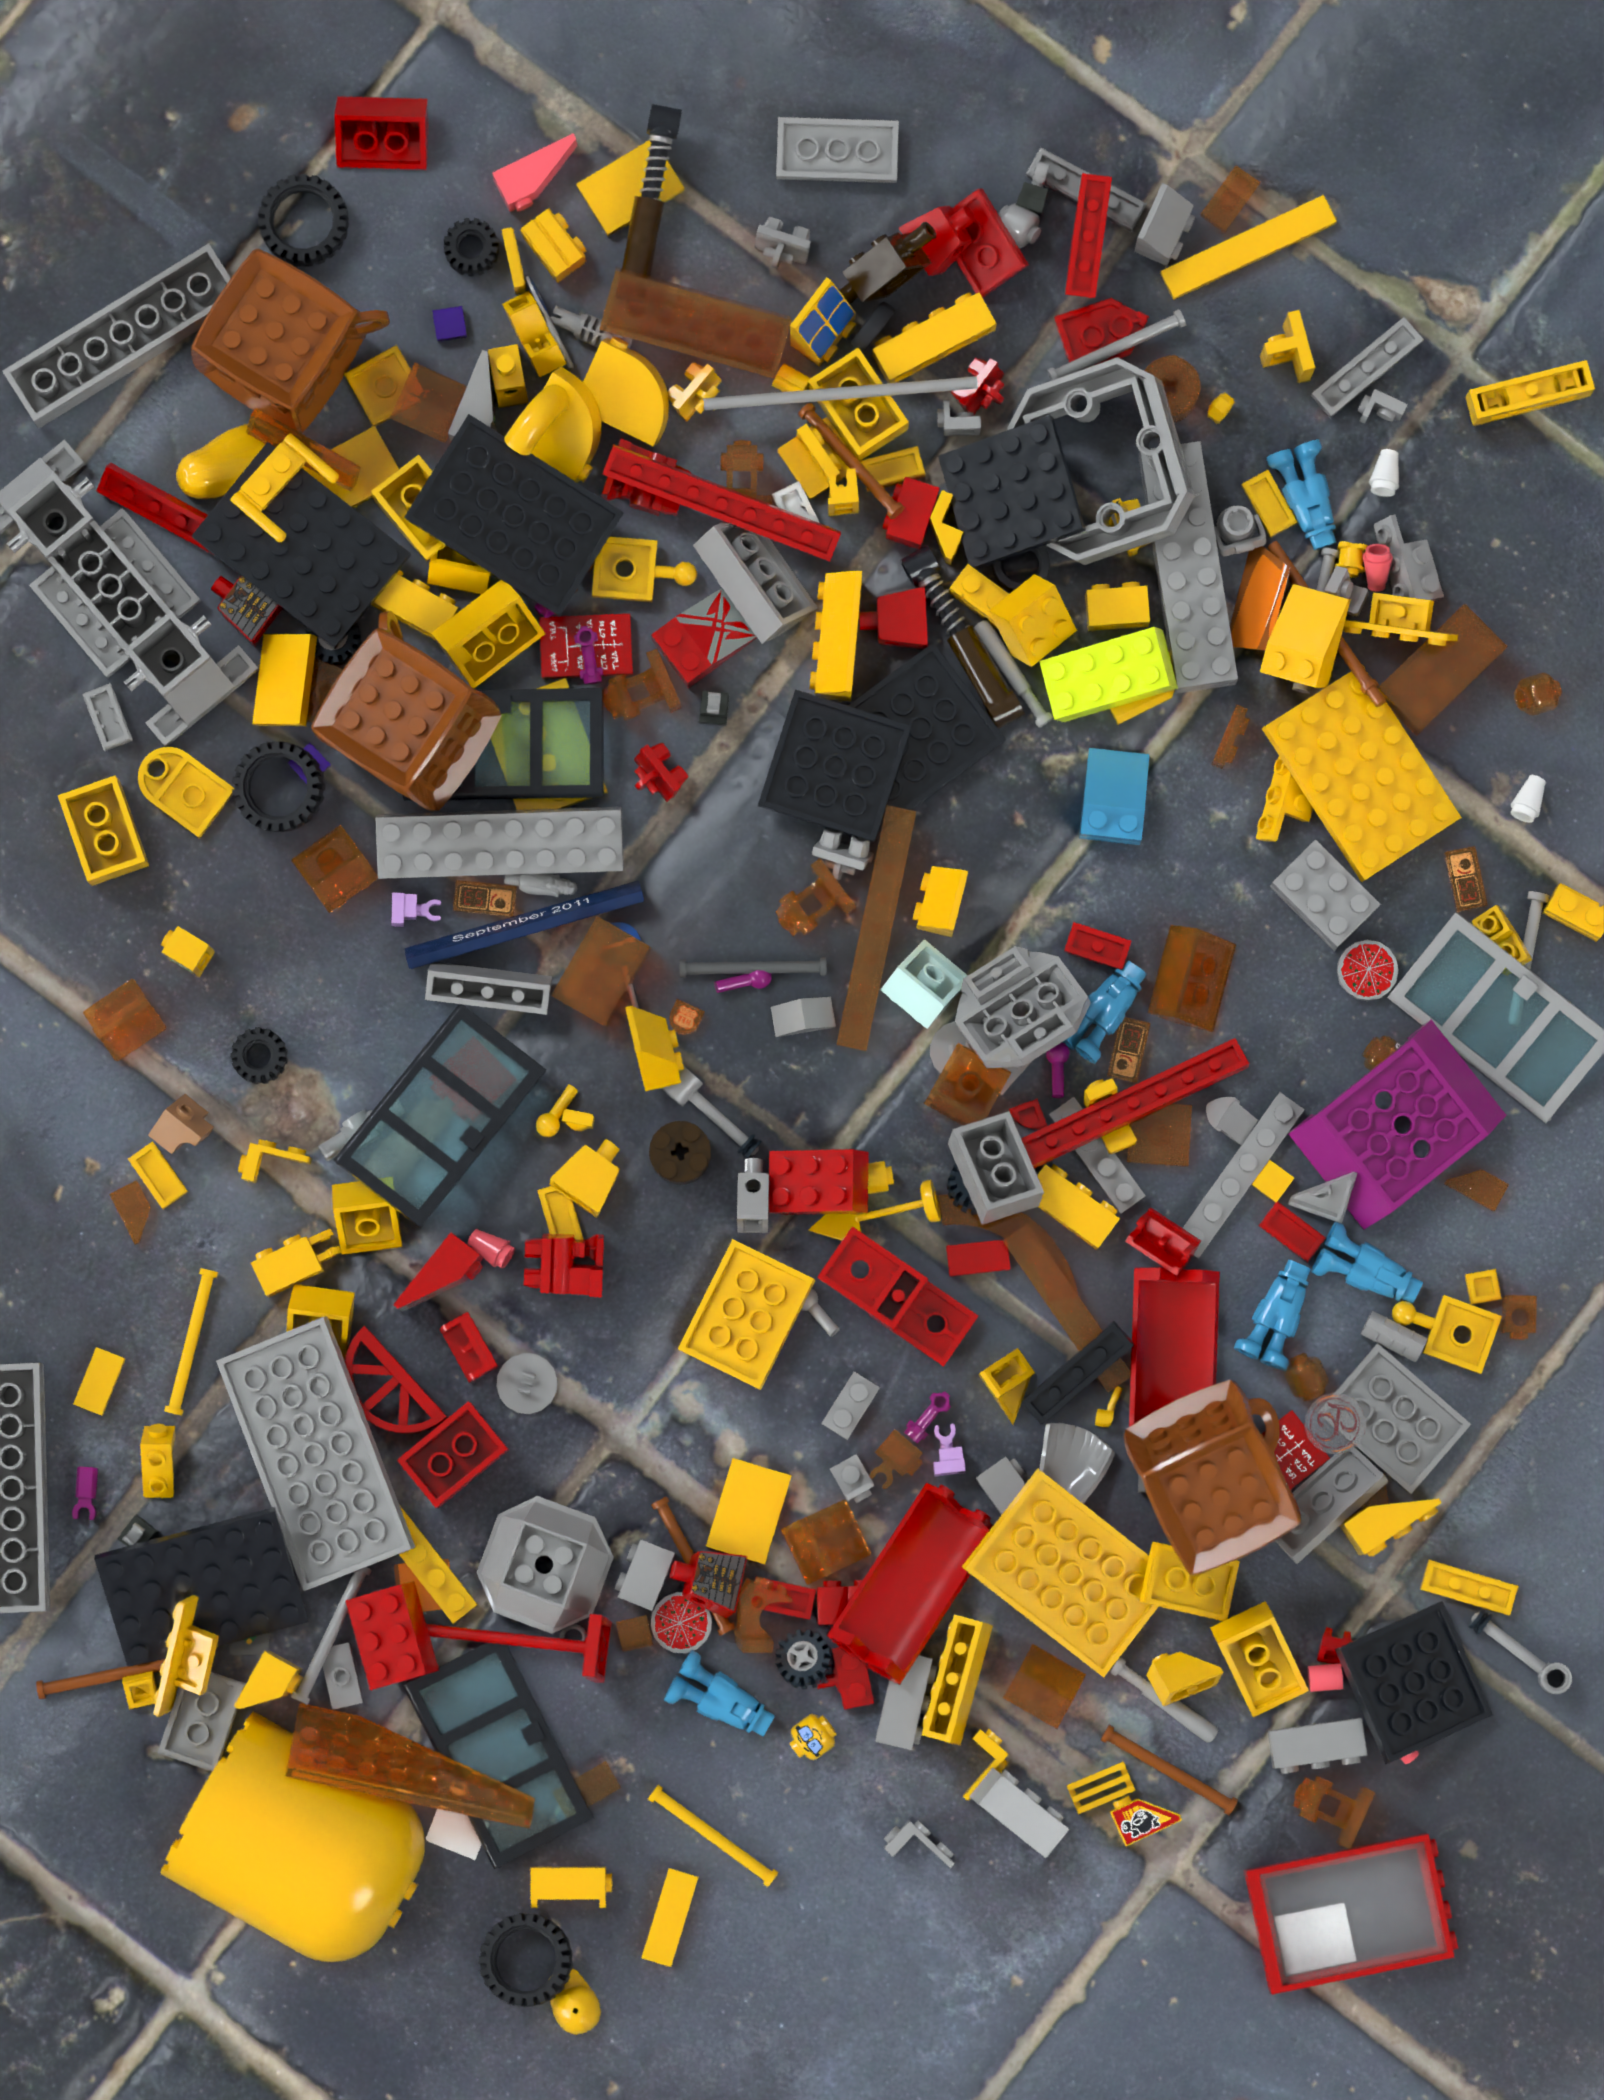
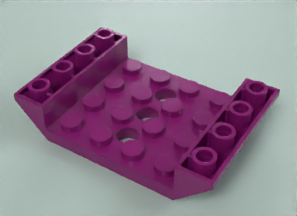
(1429, 1088)

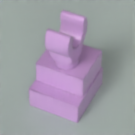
(406, 908)
(950, 1457)

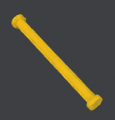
(191, 1341)
(713, 1835)

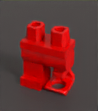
(637, 497)
(557, 1269)

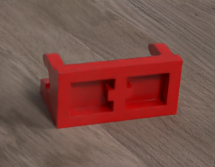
(1163, 1241)
(468, 1347)

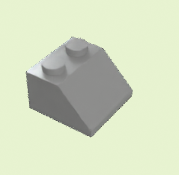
(1164, 226)

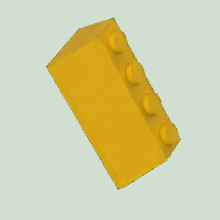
(837, 635)

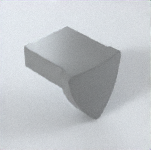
(1230, 1118)

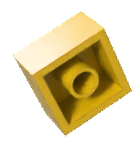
(1033, 620)

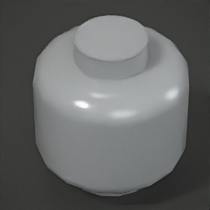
(1021, 224)

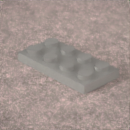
(837, 150)
(1330, 1499)

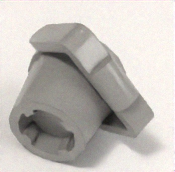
(1236, 528)

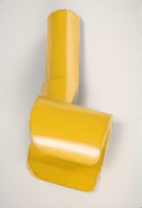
(1105, 1417)

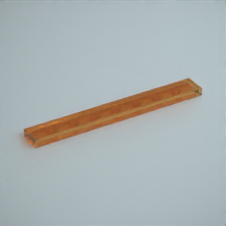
(876, 928)

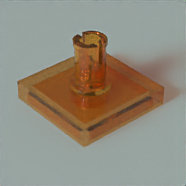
(1162, 1137)

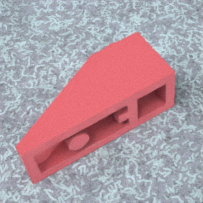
(528, 177)

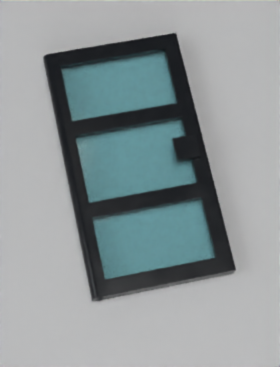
(541, 747)
(439, 1115)
(489, 1721)

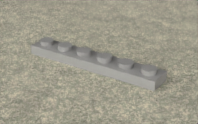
(1242, 1170)

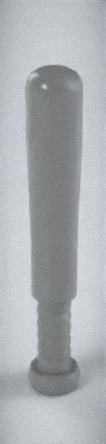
(1011, 670)
(1183, 1714)

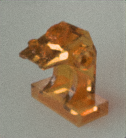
(744, 457)
(656, 681)
(827, 892)
(749, 1634)
(1348, 1815)

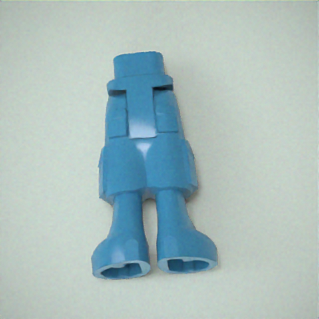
(1307, 497)
(1107, 1010)
(1370, 1269)
(1277, 1312)
(723, 1699)

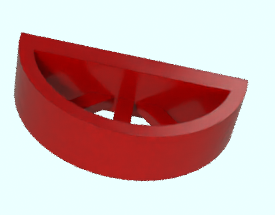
(1088, 235)
(408, 1386)

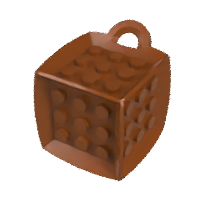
(280, 339)
(406, 718)
(1213, 1475)

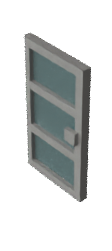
(1501, 1017)

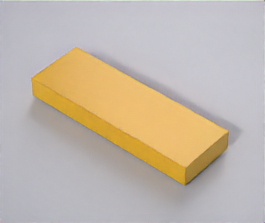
(1469, 1587)
(670, 1917)

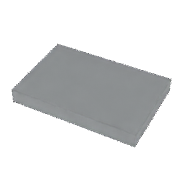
(202, 1723)

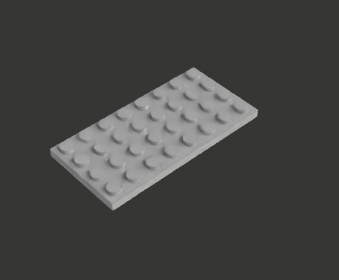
(315, 1453)

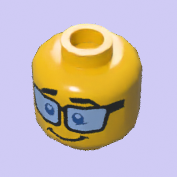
(812, 1737)

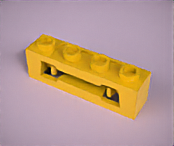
(1530, 393)

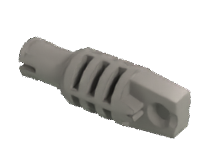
(584, 327)

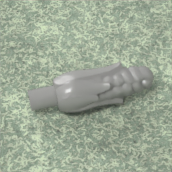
(542, 884)

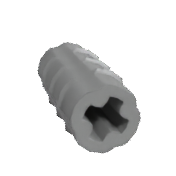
(1393, 1336)

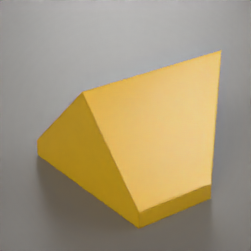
(1008, 1382)

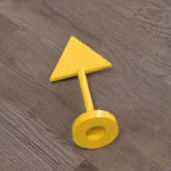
(838, 1225)

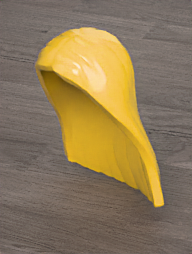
(218, 464)

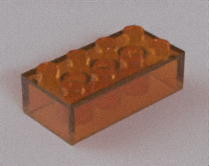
(1441, 673)

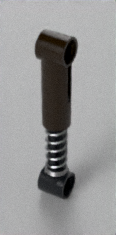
(648, 208)
(964, 641)

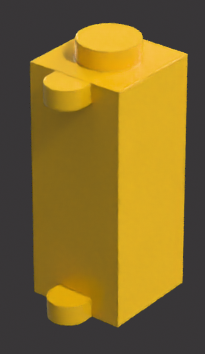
(570, 1883)

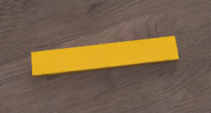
(1248, 247)

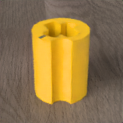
(790, 379)

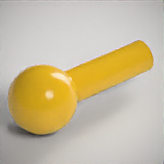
(548, 1123)

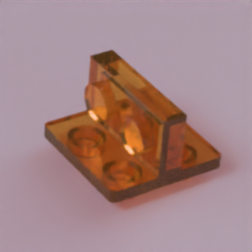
(124, 1020)

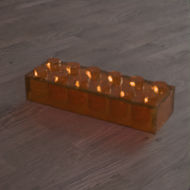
(695, 322)

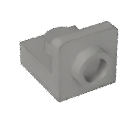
(1385, 405)
(961, 425)
(1342, 586)
(853, 1479)

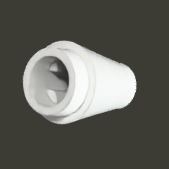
(1385, 474)
(1529, 799)

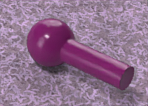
(758, 979)
(1057, 1057)

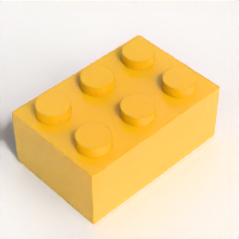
(860, 422)
(488, 633)
(103, 830)

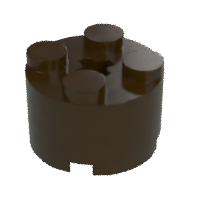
(669, 1166)

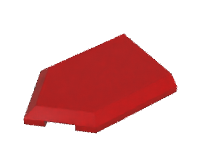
(1096, 327)

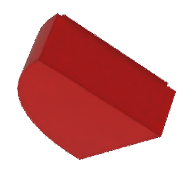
(1029, 1115)

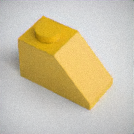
(1181, 1676)

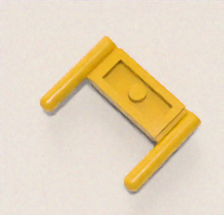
(273, 477)

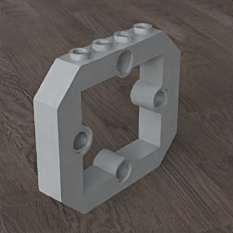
(1099, 385)

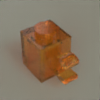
(897, 1455)

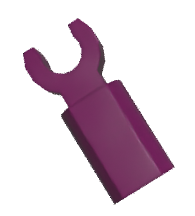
(86, 1491)

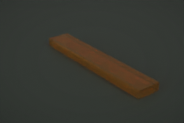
(1061, 1297)

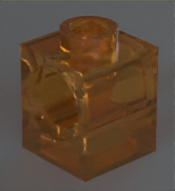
(1525, 1303)

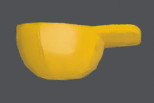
(580, 1996)

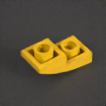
(1500, 930)

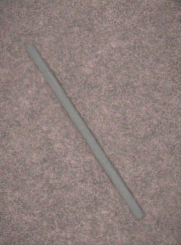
(840, 393)

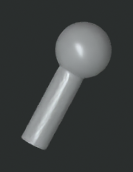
(811, 1305)

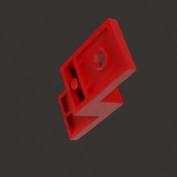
(897, 1296)

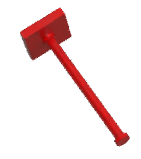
(594, 1647)

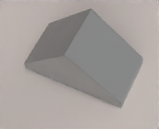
(803, 1016)

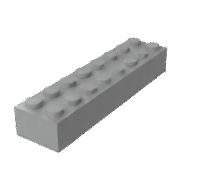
(118, 337)
(1192, 585)
(499, 842)
(23, 1490)

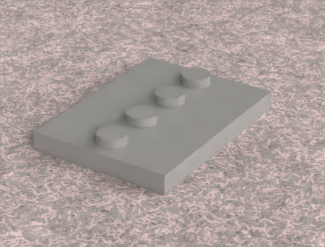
(1405, 1419)

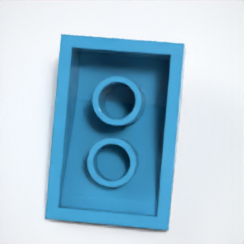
(1114, 796)

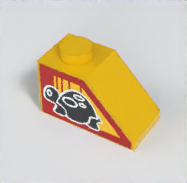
(1139, 1819)

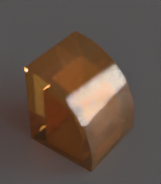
(634, 1633)

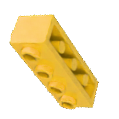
(934, 338)
(956, 1679)

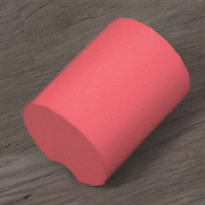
(1325, 1677)

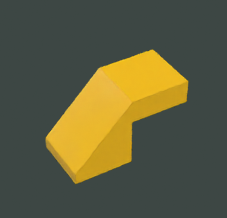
(946, 536)

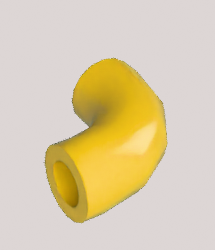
(536, 419)

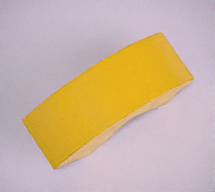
(534, 334)

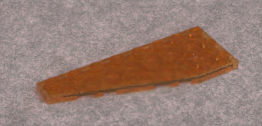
(373, 1760)

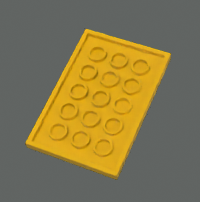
(1361, 775)
(1065, 1572)

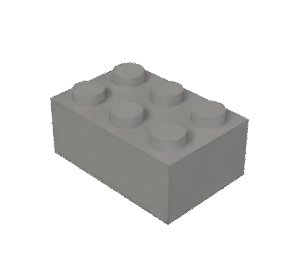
(1324, 895)
(995, 1167)

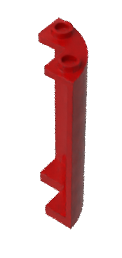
(1172, 1337)
(911, 1583)

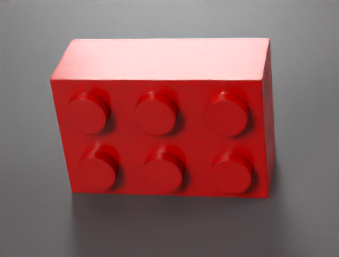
(818, 1182)
(453, 1454)
(392, 1635)

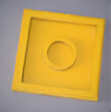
(379, 383)

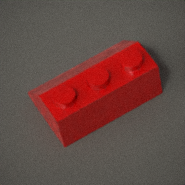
(381, 132)

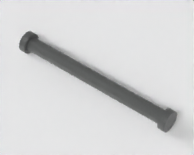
(696, 968)

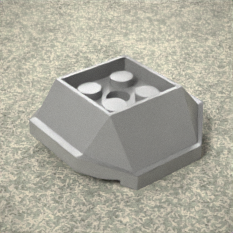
(1019, 1007)
(578, 1571)

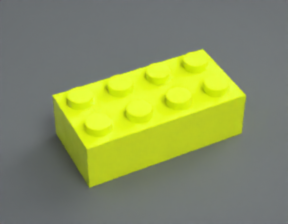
(1108, 674)

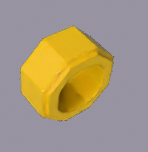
(1220, 407)

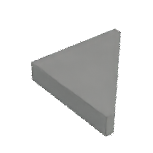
(1327, 1199)

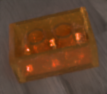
(601, 971)

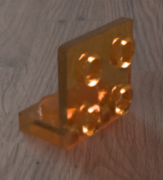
(826, 1541)

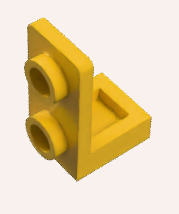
(1120, 1138)
(250, 1163)
(157, 1461)
(989, 1742)

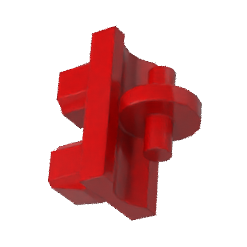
(988, 389)
(654, 773)

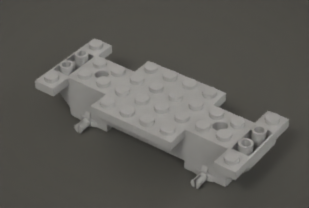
(118, 594)

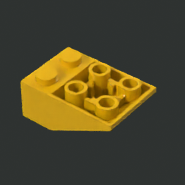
(1375, 1524)

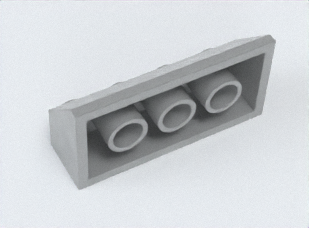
(755, 579)

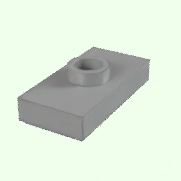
(107, 717)
(342, 1677)

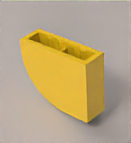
(628, 391)
(575, 433)

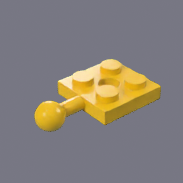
(640, 584)
(1441, 1340)

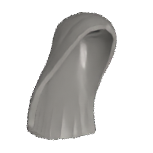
(1074, 1458)

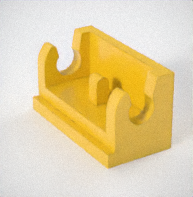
(843, 499)

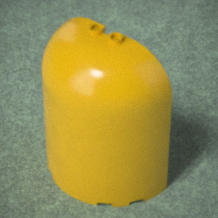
(295, 1854)

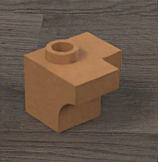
(181, 1124)

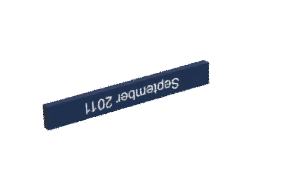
(524, 924)

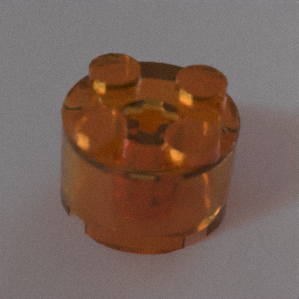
(1183, 377)

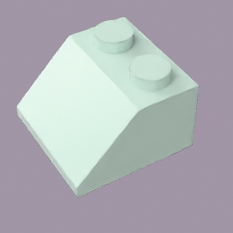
(924, 984)

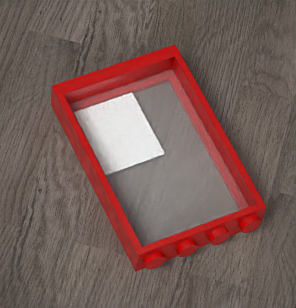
(1350, 1913)

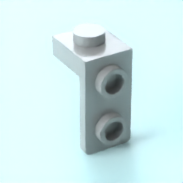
(898, 1838)

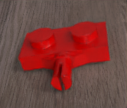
(850, 1679)

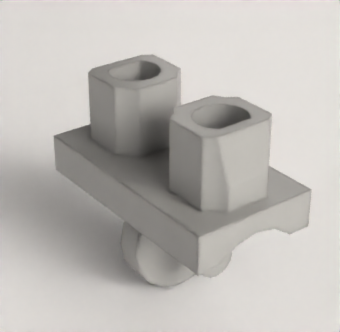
(782, 245)
(840, 856)

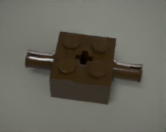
(887, 265)

